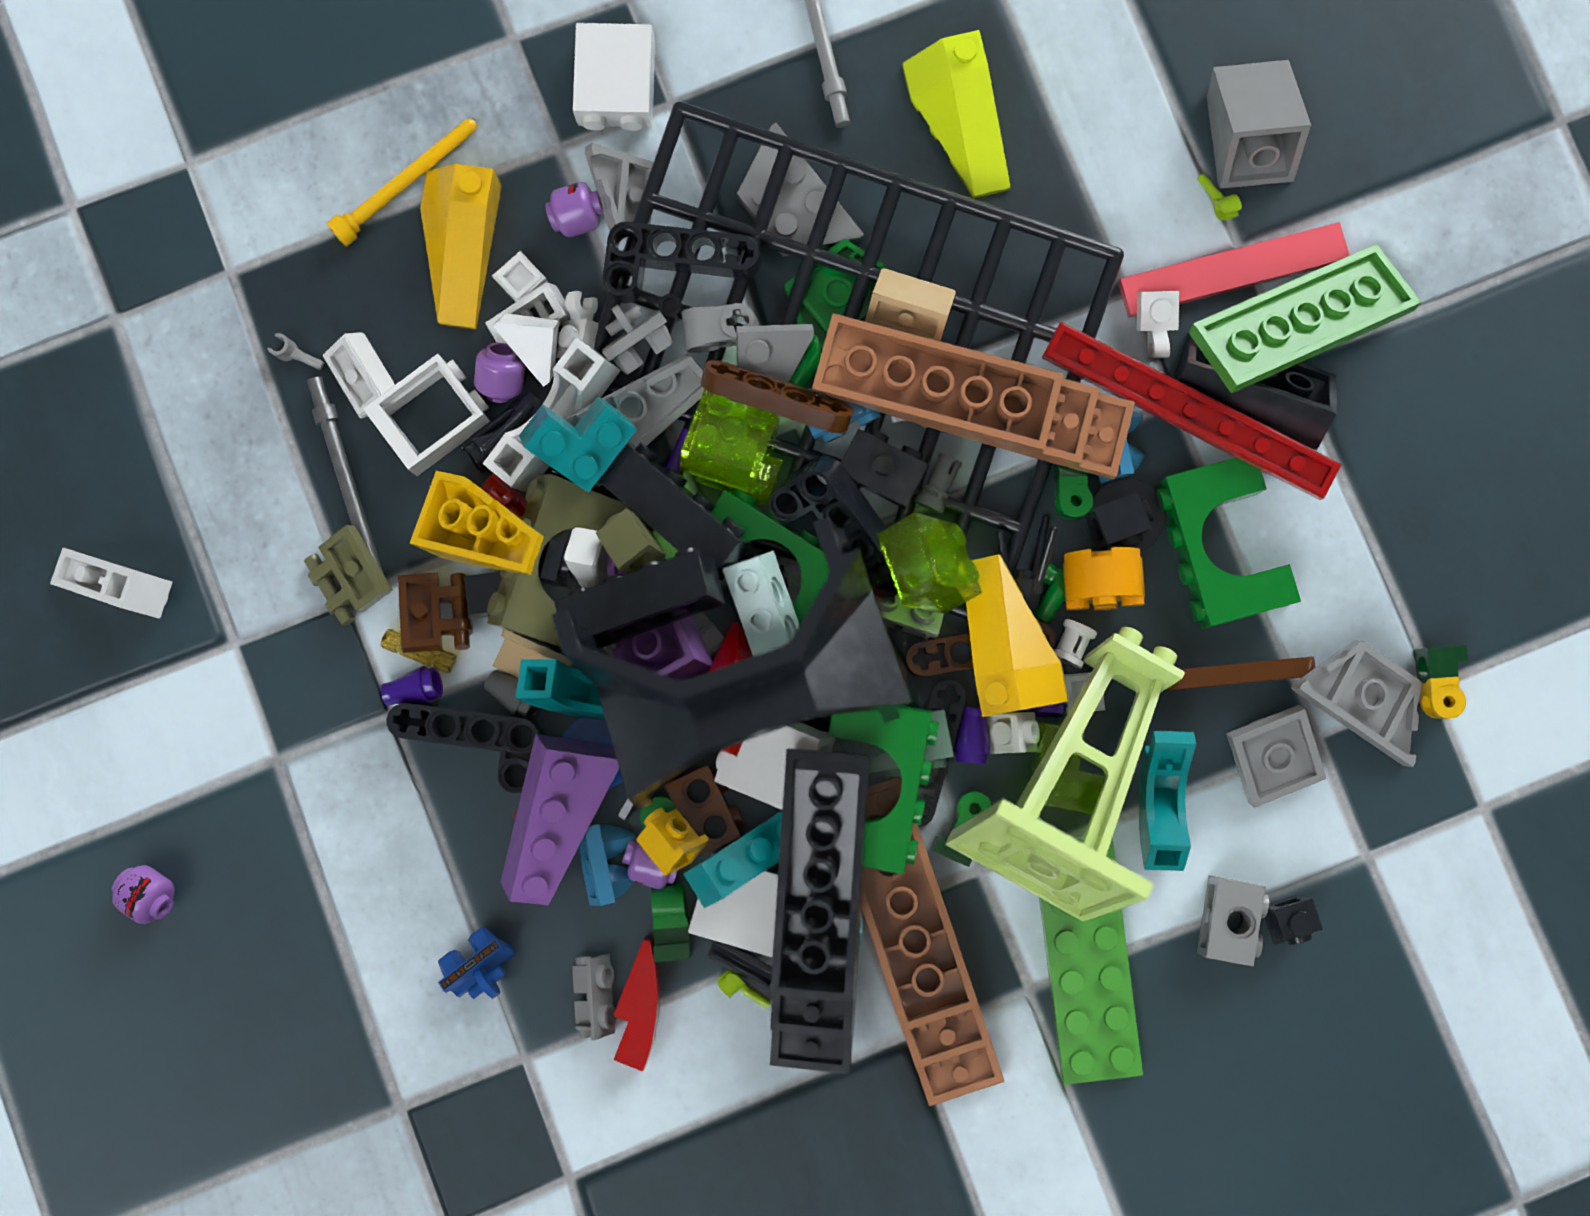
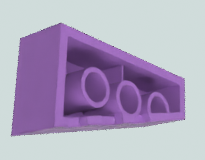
(555, 810)

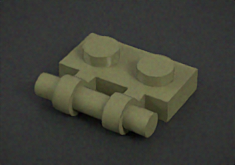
(355, 570)

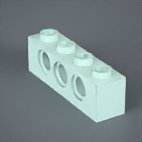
(762, 602)

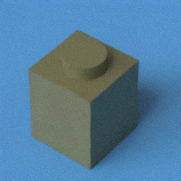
(629, 542)

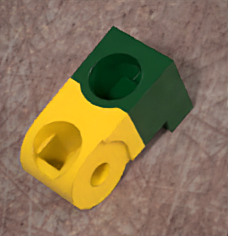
(1440, 680)

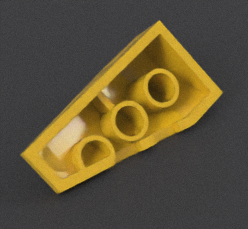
(458, 229)
(474, 528)
(1009, 650)

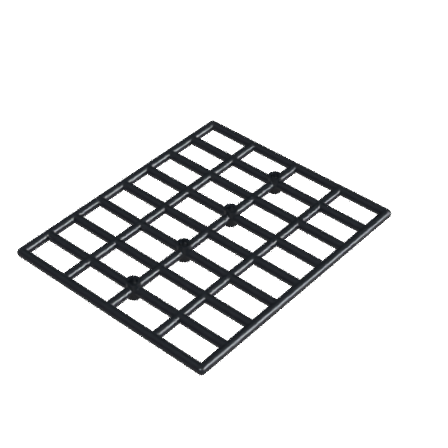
(865, 272)

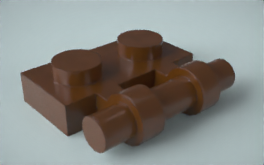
(421, 613)

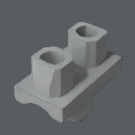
(622, 348)

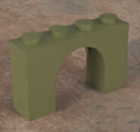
(551, 508)

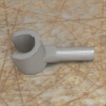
(291, 352)

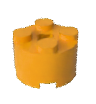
(1103, 579)

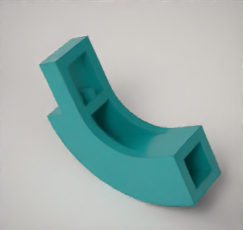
(558, 689)
(1162, 800)

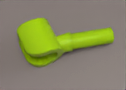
(1224, 207)
(732, 982)

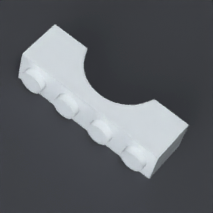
(577, 382)

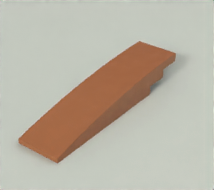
(974, 396)
(926, 970)

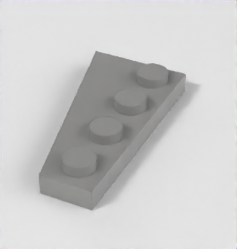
(655, 399)

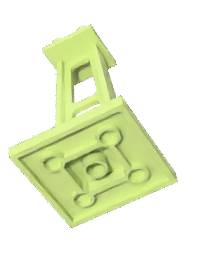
(1039, 856)

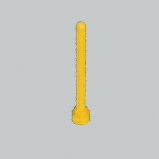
(347, 226)

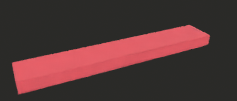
(1240, 267)

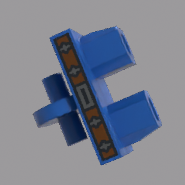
(479, 971)

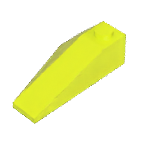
(956, 98)

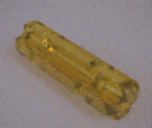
(441, 660)

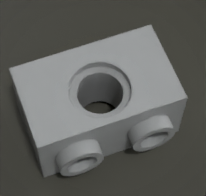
(1222, 899)

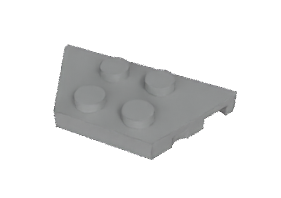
(797, 200)
(1367, 697)

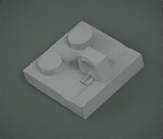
(1276, 756)

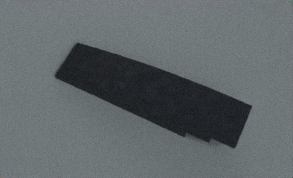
(818, 910)

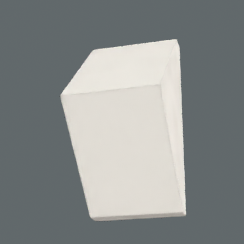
(532, 341)

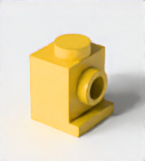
(670, 840)

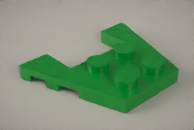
(830, 292)

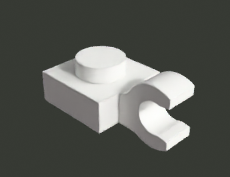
(1156, 314)
(580, 323)

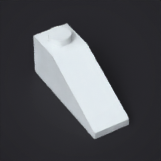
(111, 583)

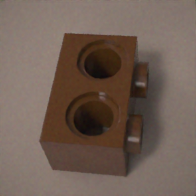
(698, 812)

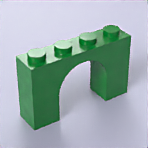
(766, 526)
(1214, 593)
(906, 741)

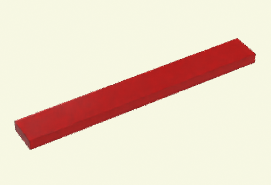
(1191, 411)

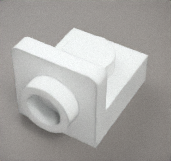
(1013, 732)

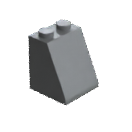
(1256, 123)

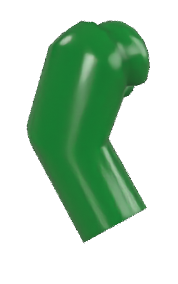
(808, 364)
(1054, 596)

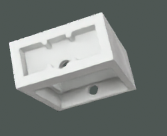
(408, 388)

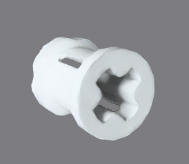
(1074, 643)

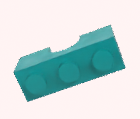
(737, 862)

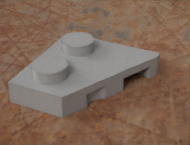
(618, 181)
(772, 348)

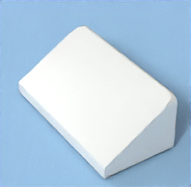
(358, 370)

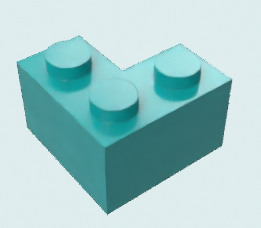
(579, 451)

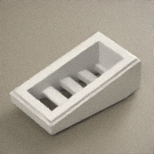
(535, 299)
(586, 557)

